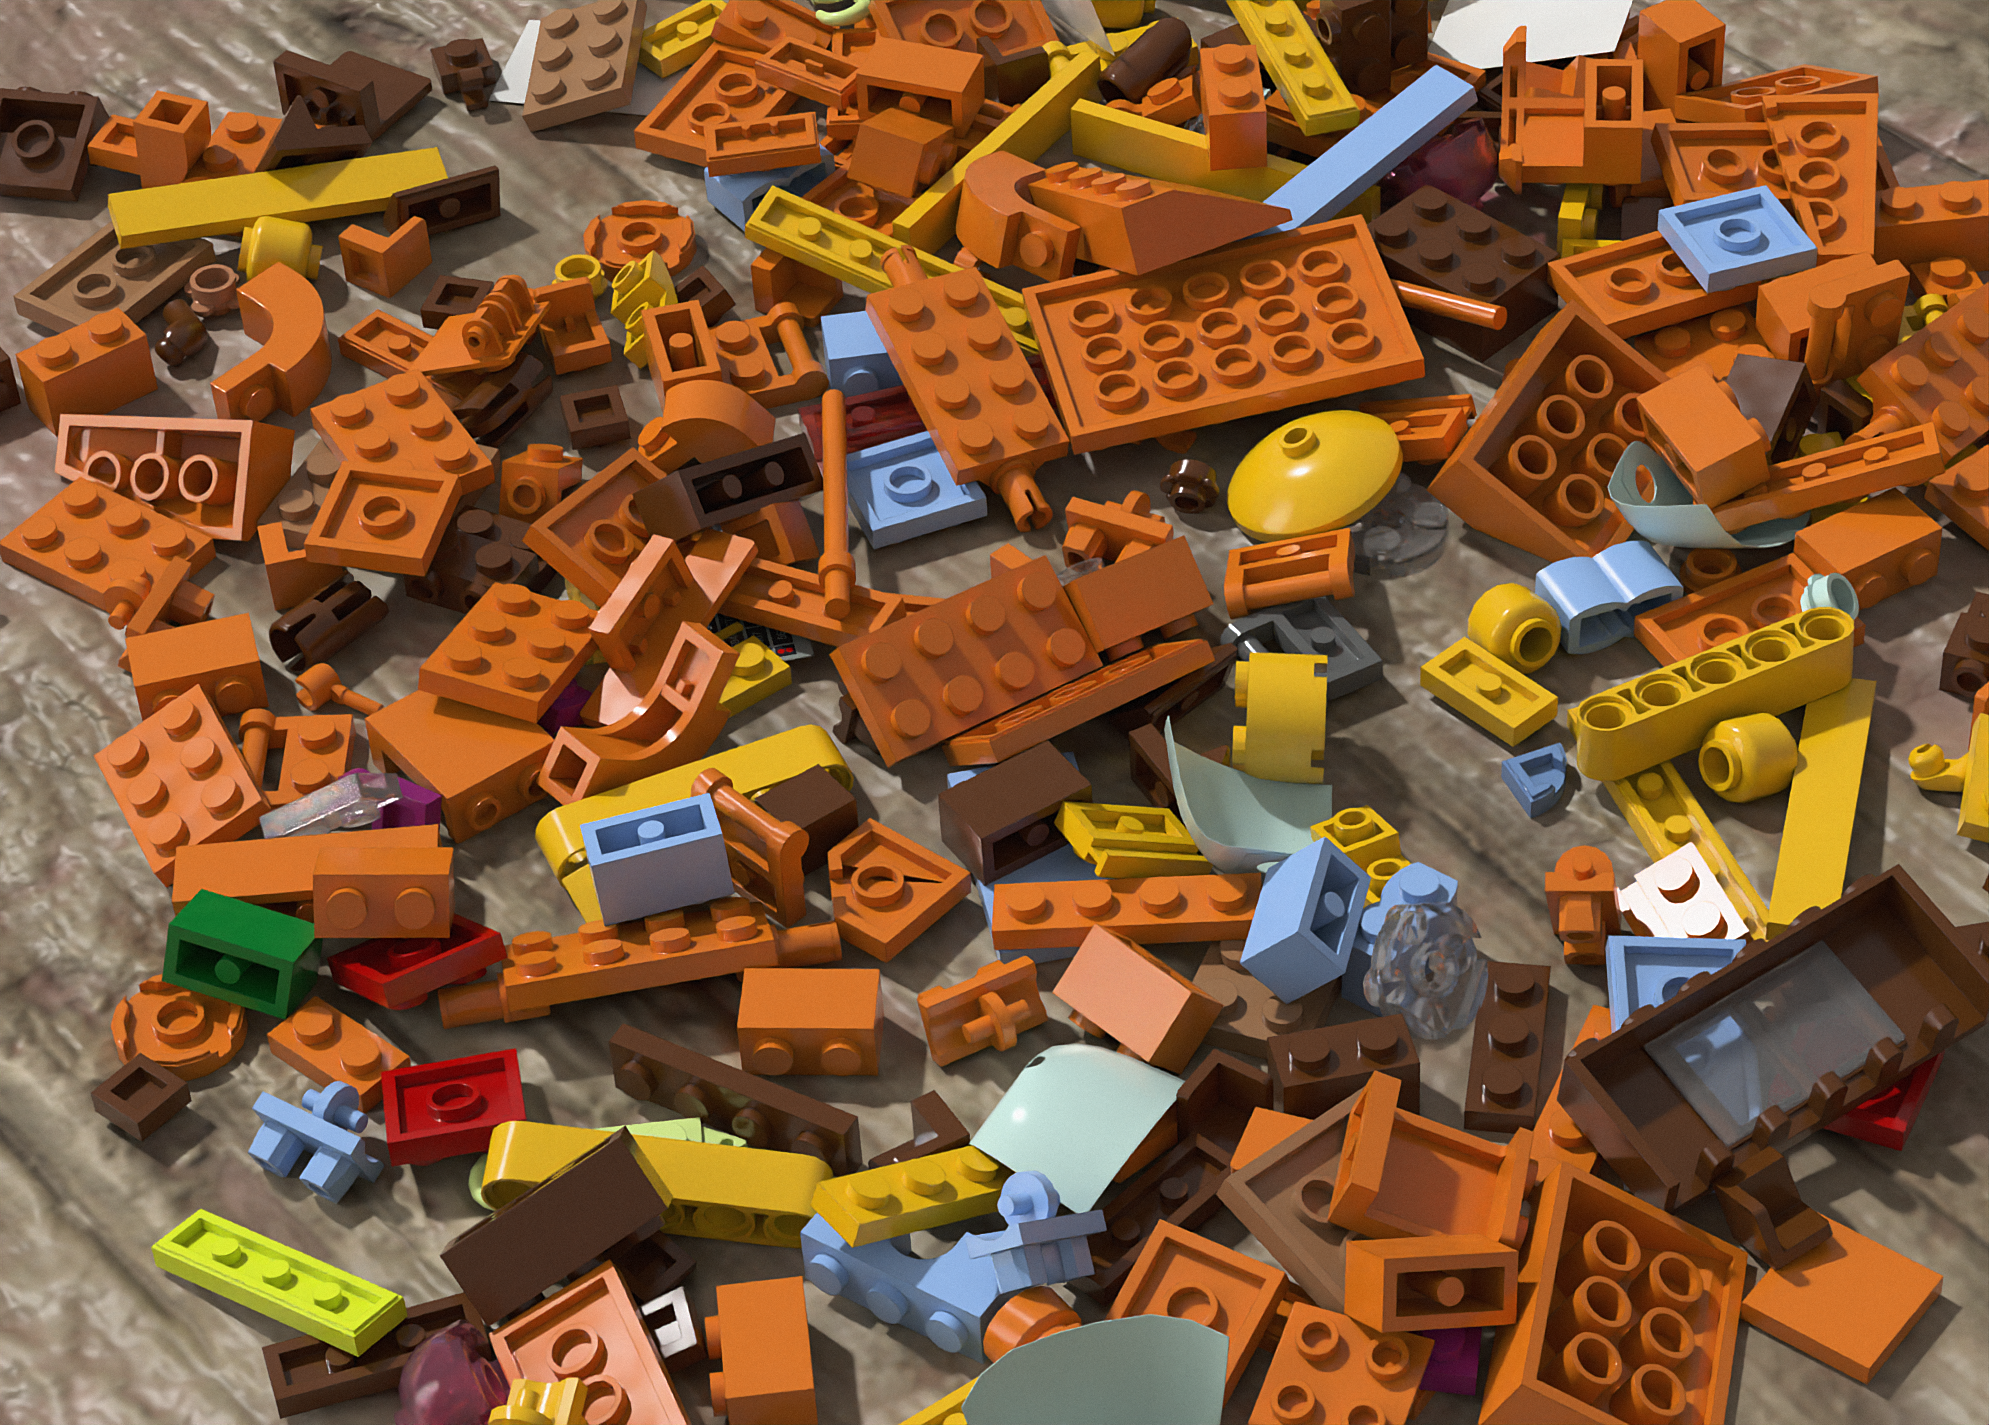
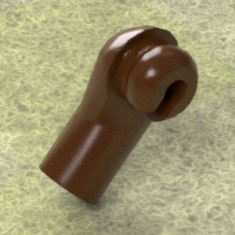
(184, 334)

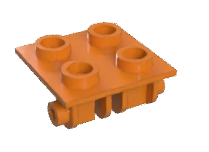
(488, 336)
(1340, 1372)

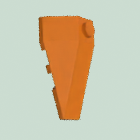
(192, 470)

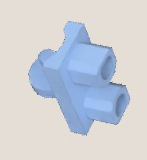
(337, 1153)
(1036, 1244)

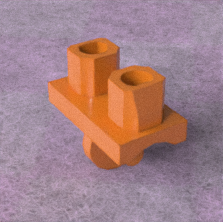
(1112, 529)
(150, 612)
(1583, 904)
(982, 1010)

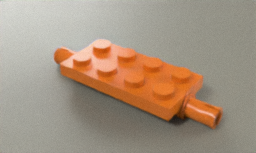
(1936, 379)
(968, 381)
(633, 957)

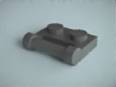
(1310, 628)

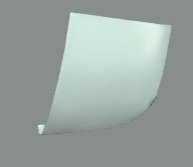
(1672, 516)
(1243, 819)
(1077, 1118)
(1108, 1374)

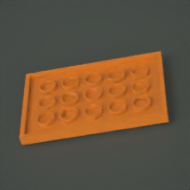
(1222, 334)

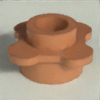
(213, 290)

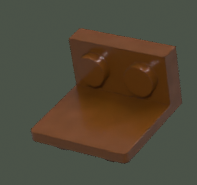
(349, 90)

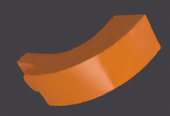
(1005, 227)
(296, 359)
(663, 732)

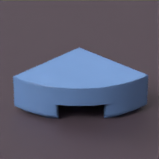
(1537, 778)

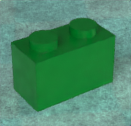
(242, 954)

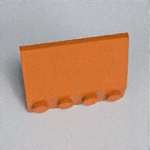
(1146, 221)
(1550, 441)
(1615, 1314)

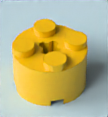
(1282, 717)

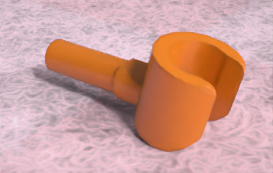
(323, 684)

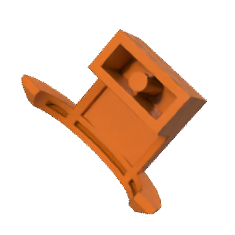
(1571, 138)

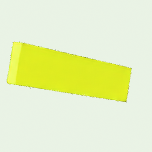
(280, 1282)

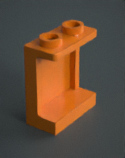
(467, 754)
(1426, 1178)

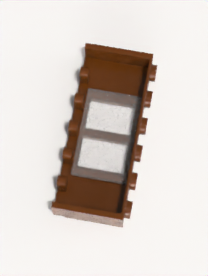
(1777, 1040)

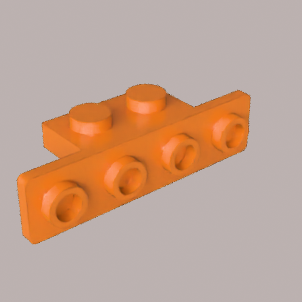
(648, 609)

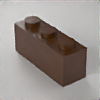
(729, 489)
(558, 1228)

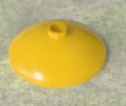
(1314, 475)

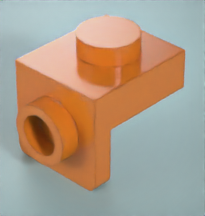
(572, 327)
(535, 481)

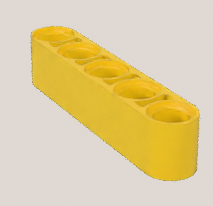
(1678, 704)
(751, 768)
(714, 1187)

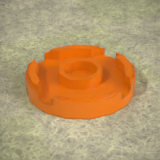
(637, 230)
(178, 1029)

